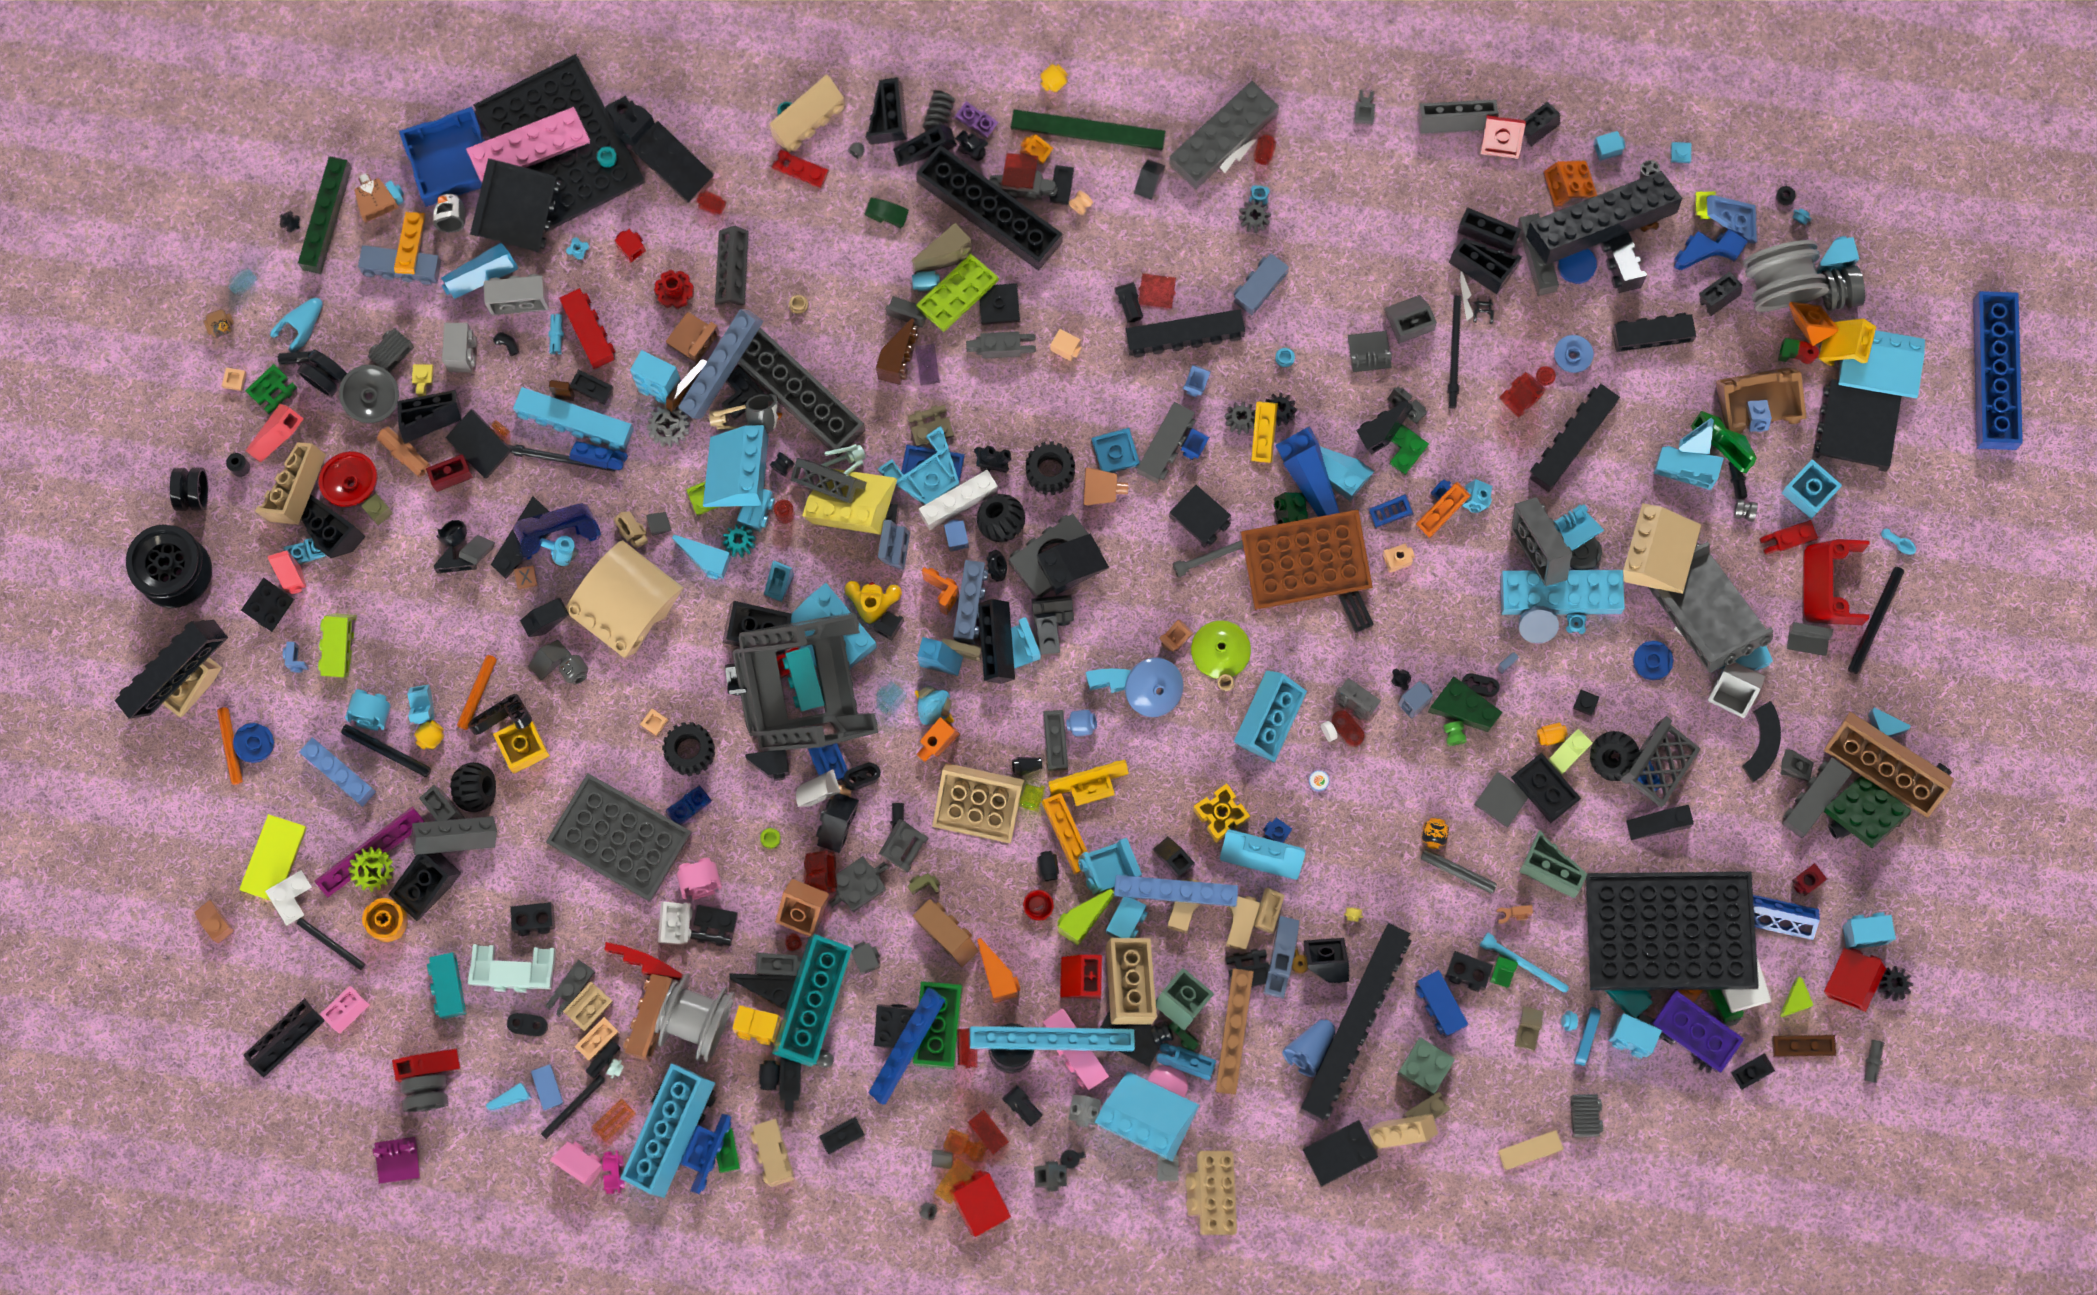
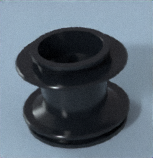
(161, 545)

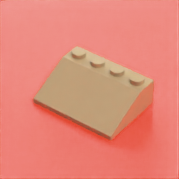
(1661, 549)
(978, 803)

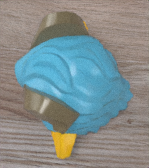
(933, 705)

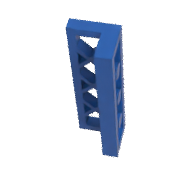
(1785, 911)

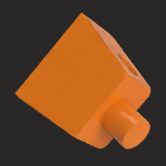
(945, 735)

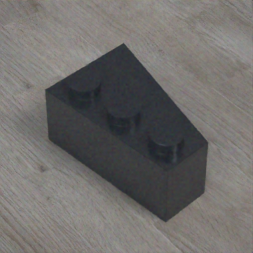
(1484, 264)
(427, 414)

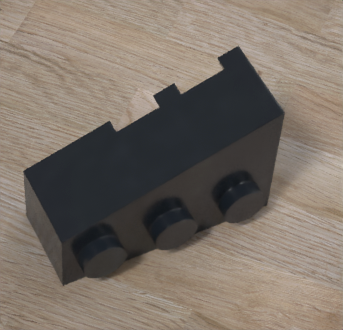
(888, 114)
(1623, 263)

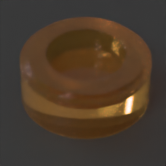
(500, 428)

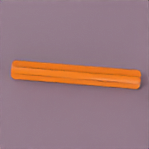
(476, 692)
(228, 736)

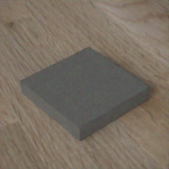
(1501, 799)

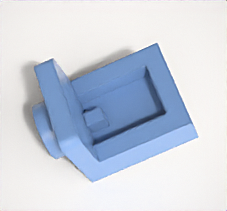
(1196, 381)
(1759, 415)
(290, 654)

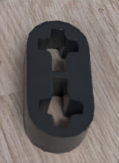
(1482, 680)

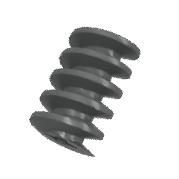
(938, 109)

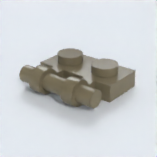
(922, 430)

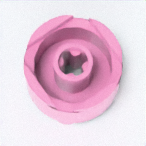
(698, 879)

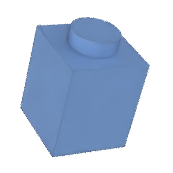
(956, 535)

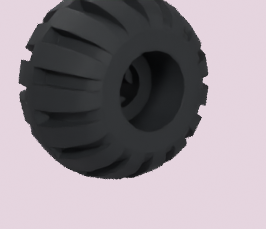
(1000, 518)
(1603, 749)
(473, 787)

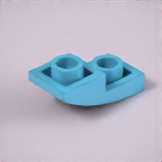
(304, 551)

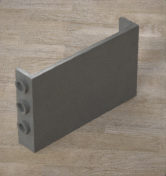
(1713, 614)

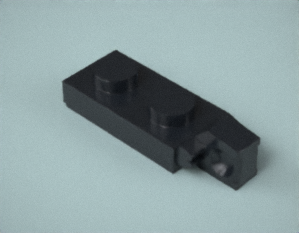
(789, 1083)

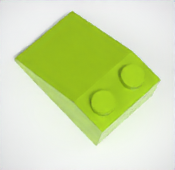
(1081, 919)

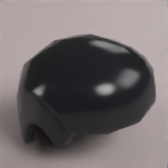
(452, 533)

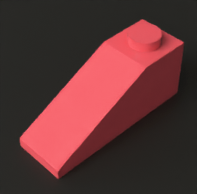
(288, 572)

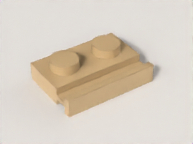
(588, 1006)

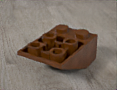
(895, 354)

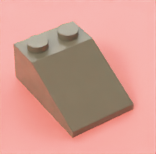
(944, 252)

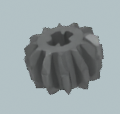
(1259, 211)
(1243, 424)

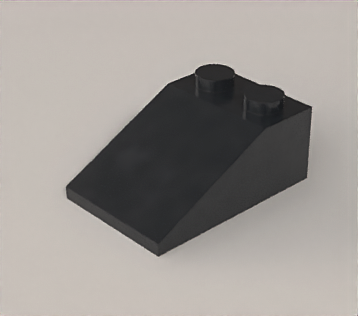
(1072, 563)
(748, 617)
(424, 883)
(1340, 1153)

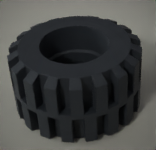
(1046, 483)
(682, 733)

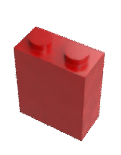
(1855, 979)
(979, 1203)

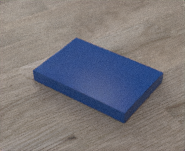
(916, 455)

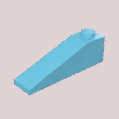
(1345, 473)

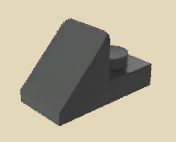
(1796, 765)

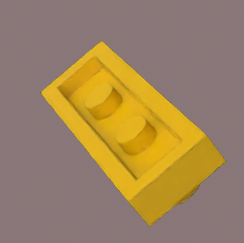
(1264, 432)

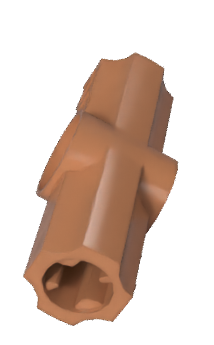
(403, 452)

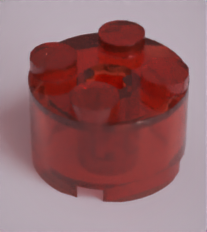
(1522, 394)

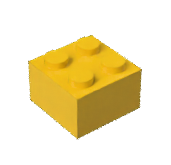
(521, 746)

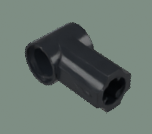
(1129, 300)
(1020, 1103)

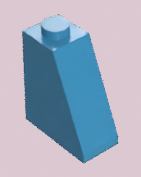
(939, 657)

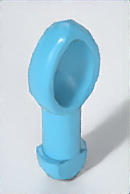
(1903, 544)

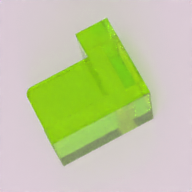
(1032, 797)

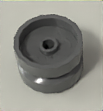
(424, 1093)

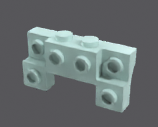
(511, 974)

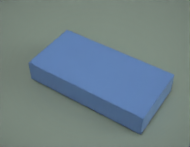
(547, 1087)

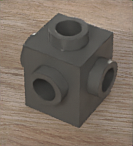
(1050, 1176)

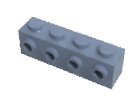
(970, 595)

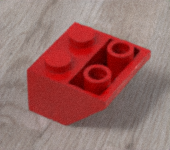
(1081, 976)

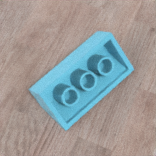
(1270, 715)

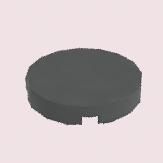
(1587, 555)

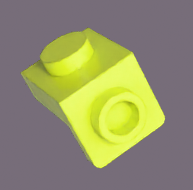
(1701, 203)

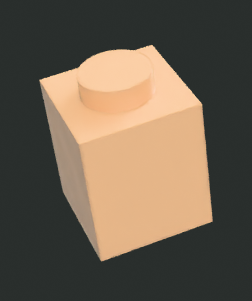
(1066, 345)

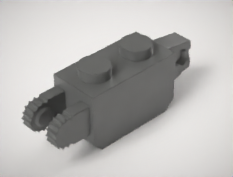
(1041, 188)
(1001, 344)

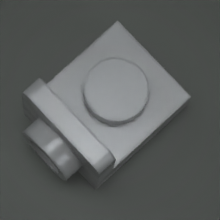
(1167, 1169)

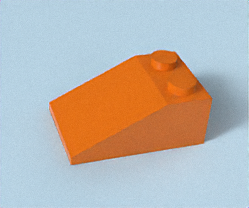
(1000, 978)

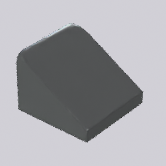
(658, 523)
(942, 1159)

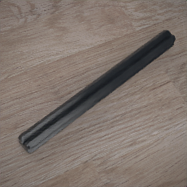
(1876, 620)

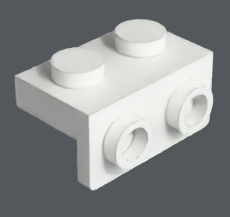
(674, 923)

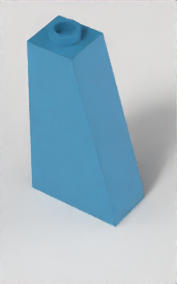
(470, 276)

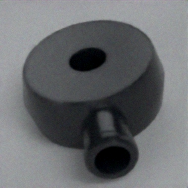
(1075, 1158)

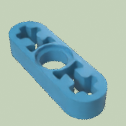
(1589, 1032)

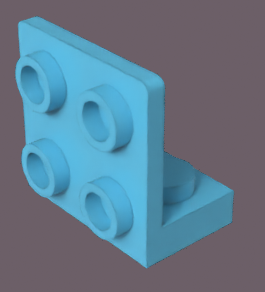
(1024, 645)

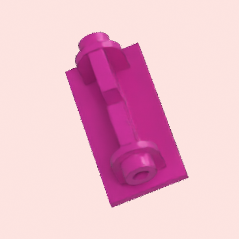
(613, 1163)

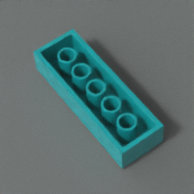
(812, 1000)

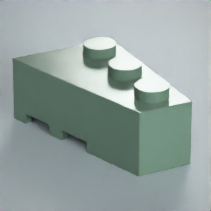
(1551, 867)

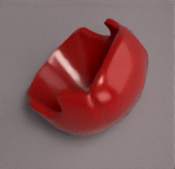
(1036, 899)

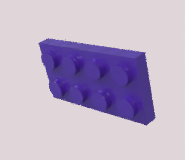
(1698, 1031)

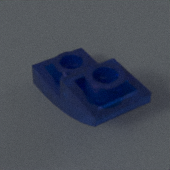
(688, 805)

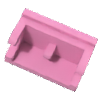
(344, 1009)

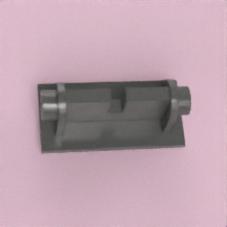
(1418, 410)

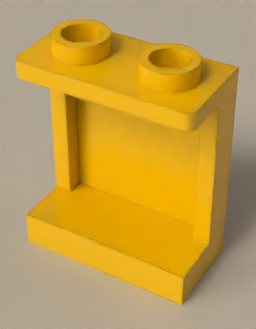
(1849, 342)

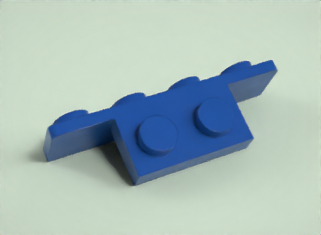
(702, 1151)

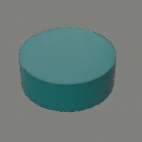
(607, 156)

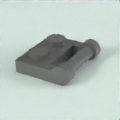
(898, 842)

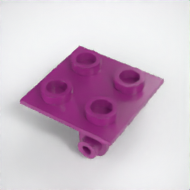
(396, 1160)

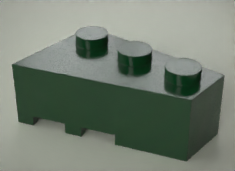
(1463, 704)

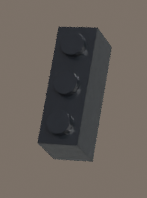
(1489, 230)

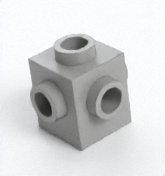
(1084, 1110)

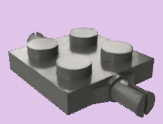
(858, 884)

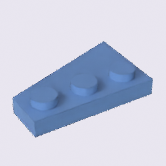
(1735, 215)

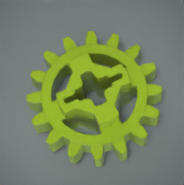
(375, 863)

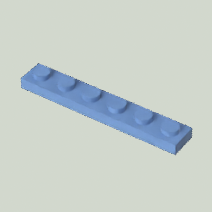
(1176, 890)

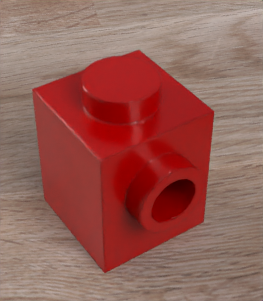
(630, 244)

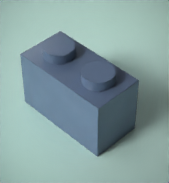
(1416, 699)

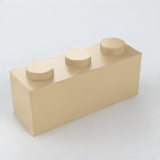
(1403, 1131)

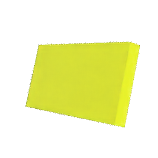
(272, 855)

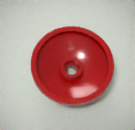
(342, 471)

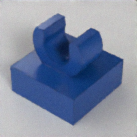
(1442, 487)

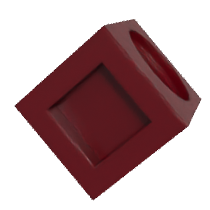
(1816, 876)

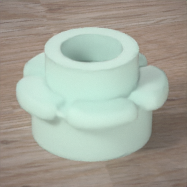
(615, 1068)

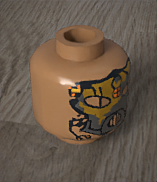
(218, 323)

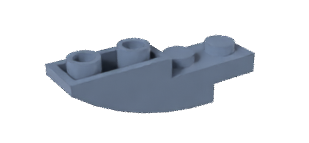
(1281, 957)

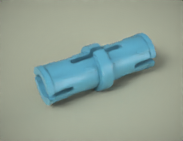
(555, 333)

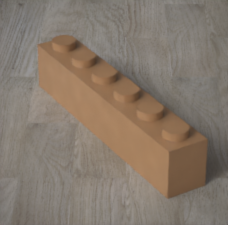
(1234, 1031)

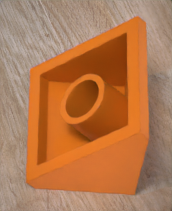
(1812, 321)

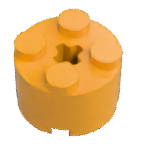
(378, 911)

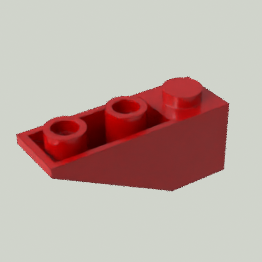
(425, 1064)

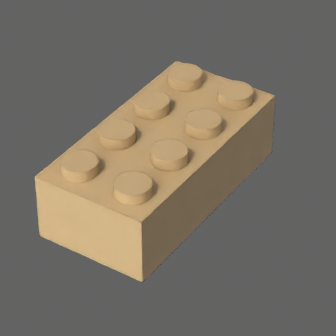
(1130, 981)

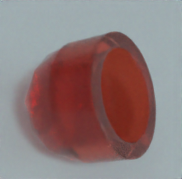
(792, 938)

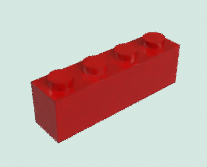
(587, 329)

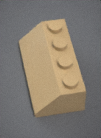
(807, 114)

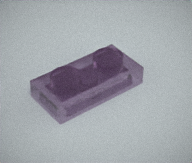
(927, 364)

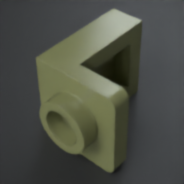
(918, 883)

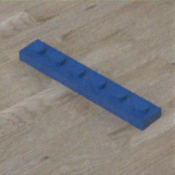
(906, 1046)

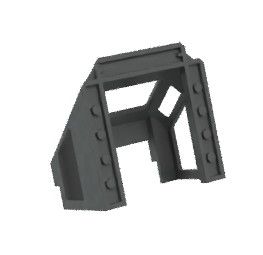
(764, 699)

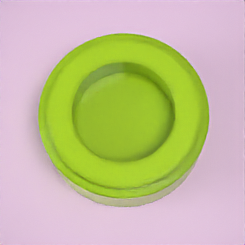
(770, 838)

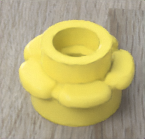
(1353, 914)

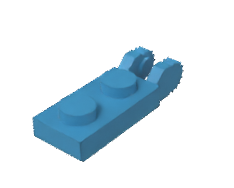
(1186, 1061)

